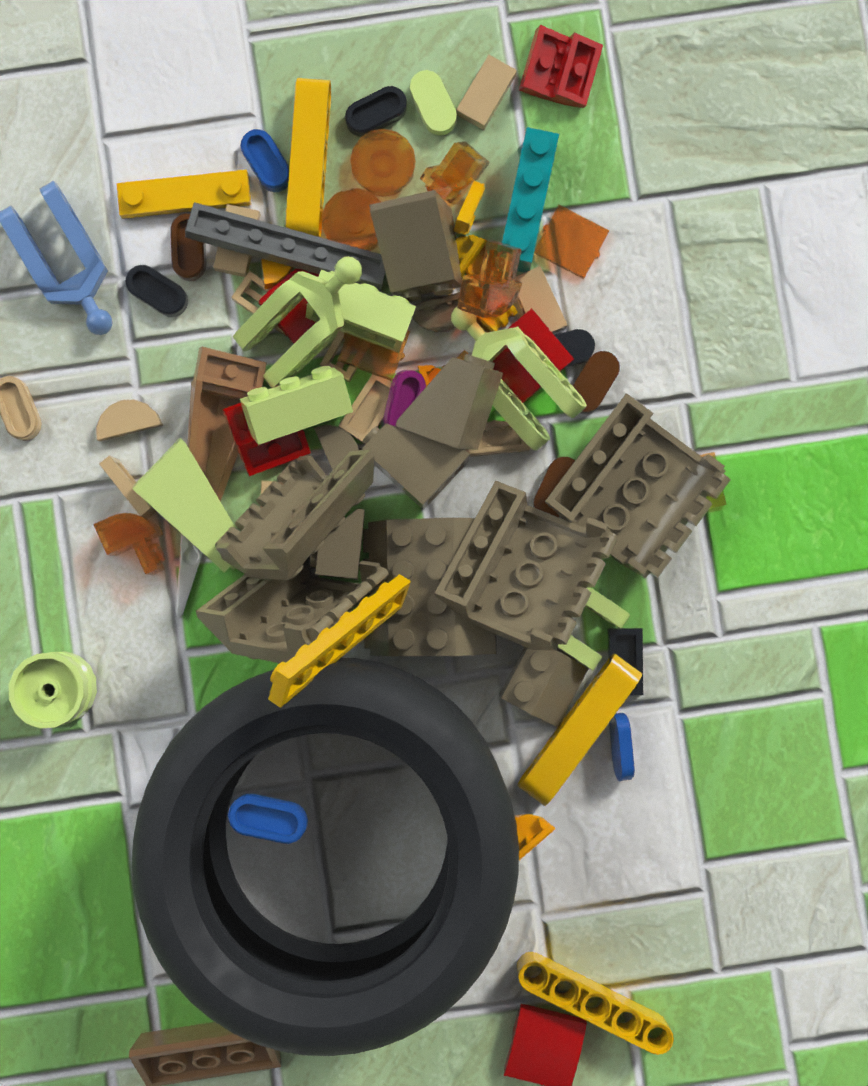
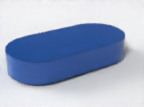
(265, 160)
(621, 747)
(268, 818)

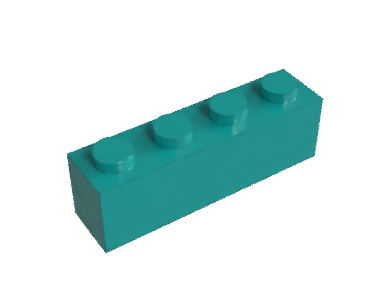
(530, 193)

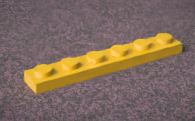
(335, 642)

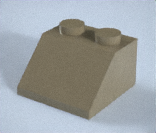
(341, 549)
(543, 683)

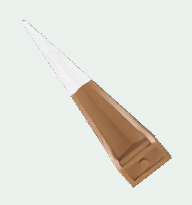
(217, 384)

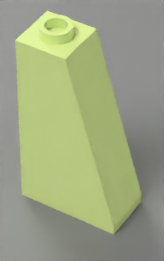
(186, 500)

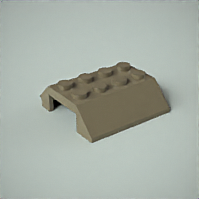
(640, 486)
(295, 516)
(525, 570)
(279, 616)
(424, 624)

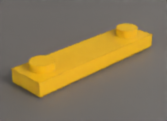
(180, 193)

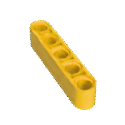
(308, 155)
(579, 729)
(604, 1015)

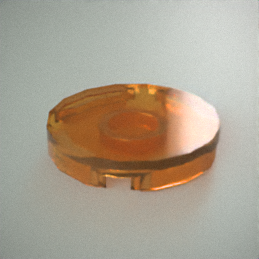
(383, 162)
(349, 219)

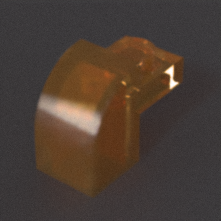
(455, 172)
(495, 287)
(130, 531)

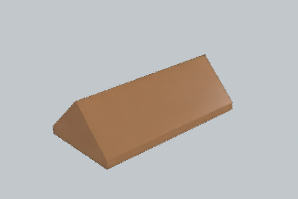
(197, 1054)

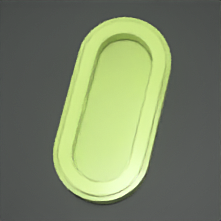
(433, 102)

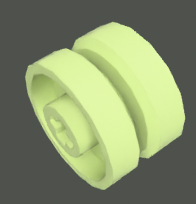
(33, 694)

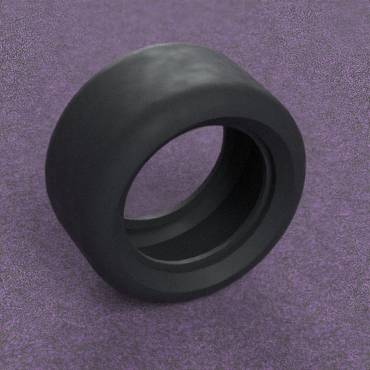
(298, 990)

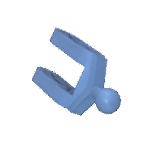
(77, 289)

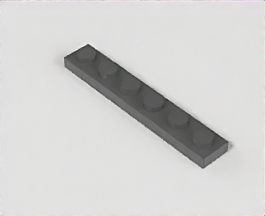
(278, 243)

